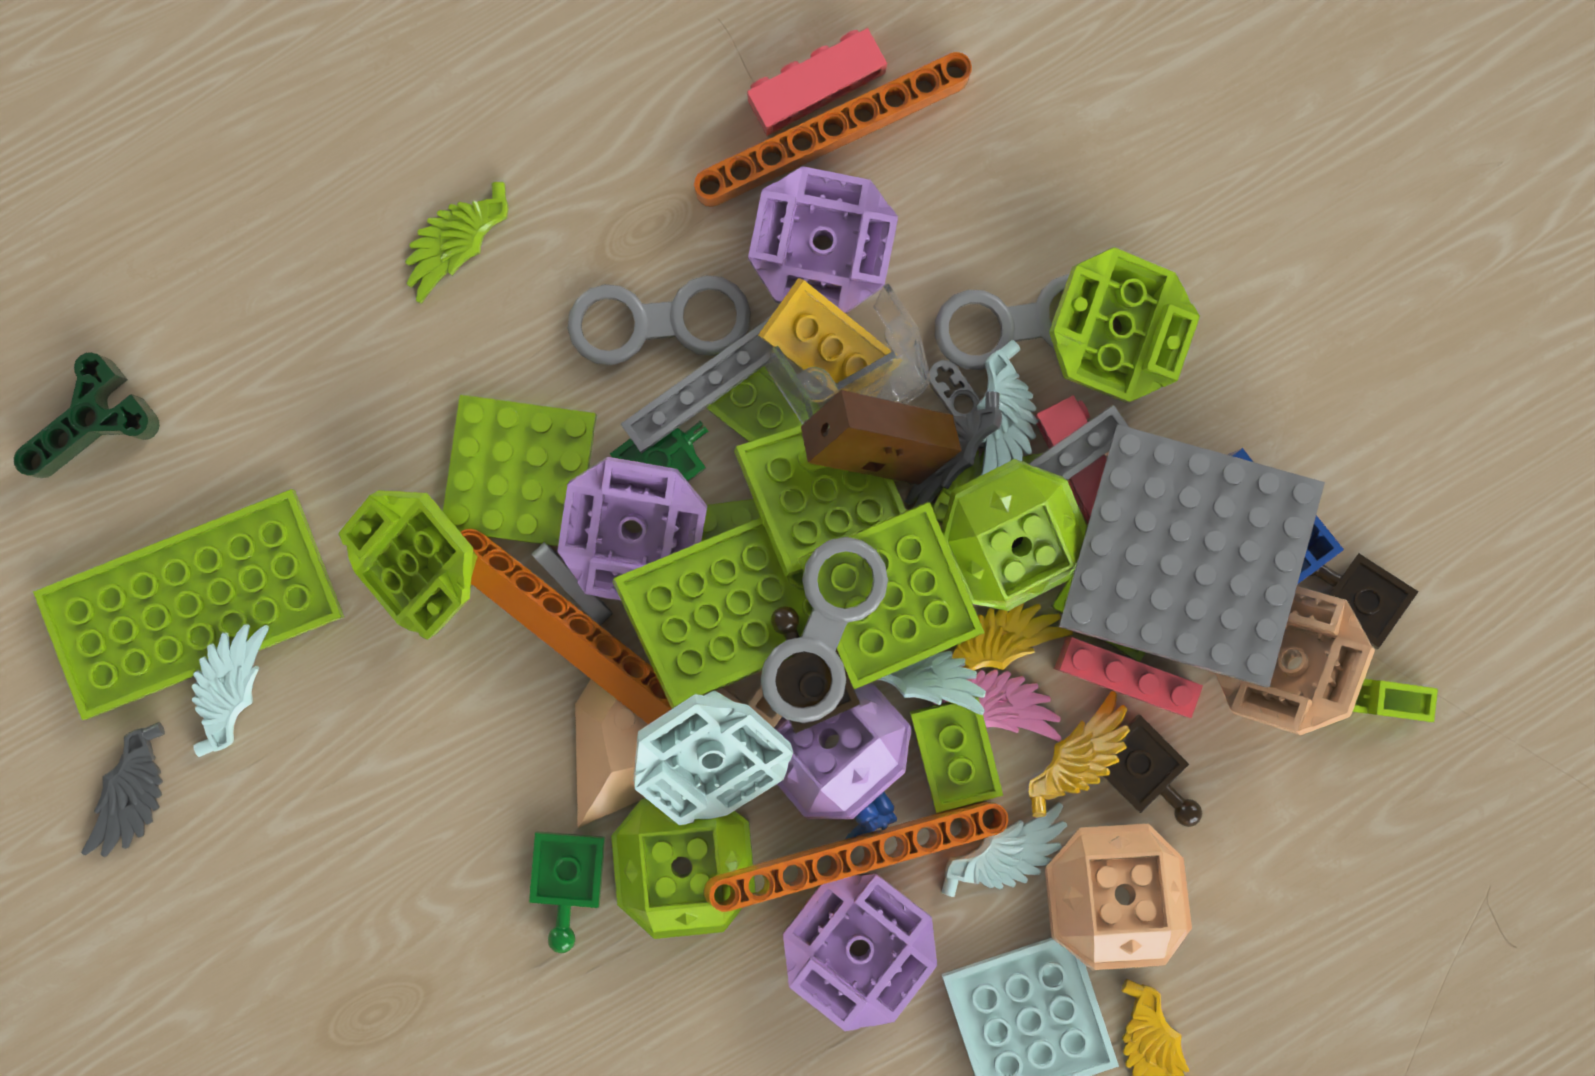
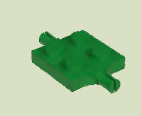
(672, 451)

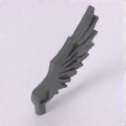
(971, 433)
(128, 793)

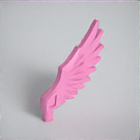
(1014, 705)

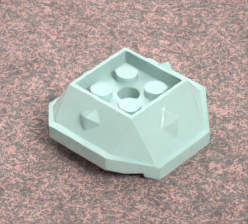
(708, 758)

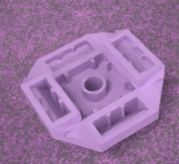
(829, 205)
(608, 495)
(855, 771)
(866, 987)

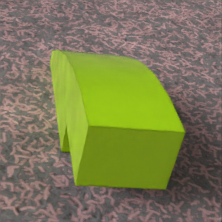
(1397, 700)

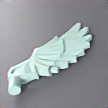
(1015, 408)
(939, 679)
(225, 686)
(1007, 854)

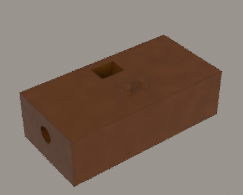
(880, 438)

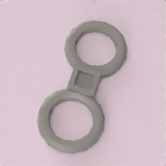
(657, 319)
(1015, 322)
(824, 629)

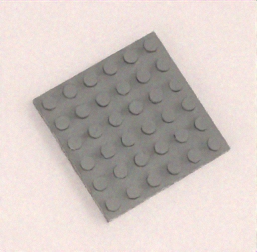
(1192, 555)

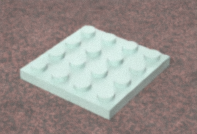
(1030, 1014)

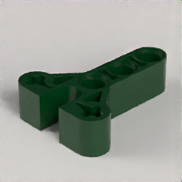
(88, 395)

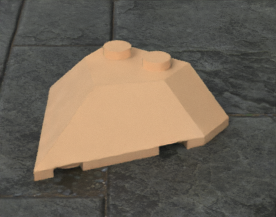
(604, 754)

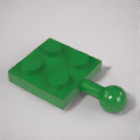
(566, 874)

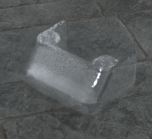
(894, 377)

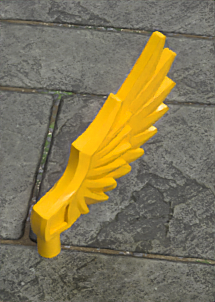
(1008, 637)
(1081, 756)
(1149, 1040)

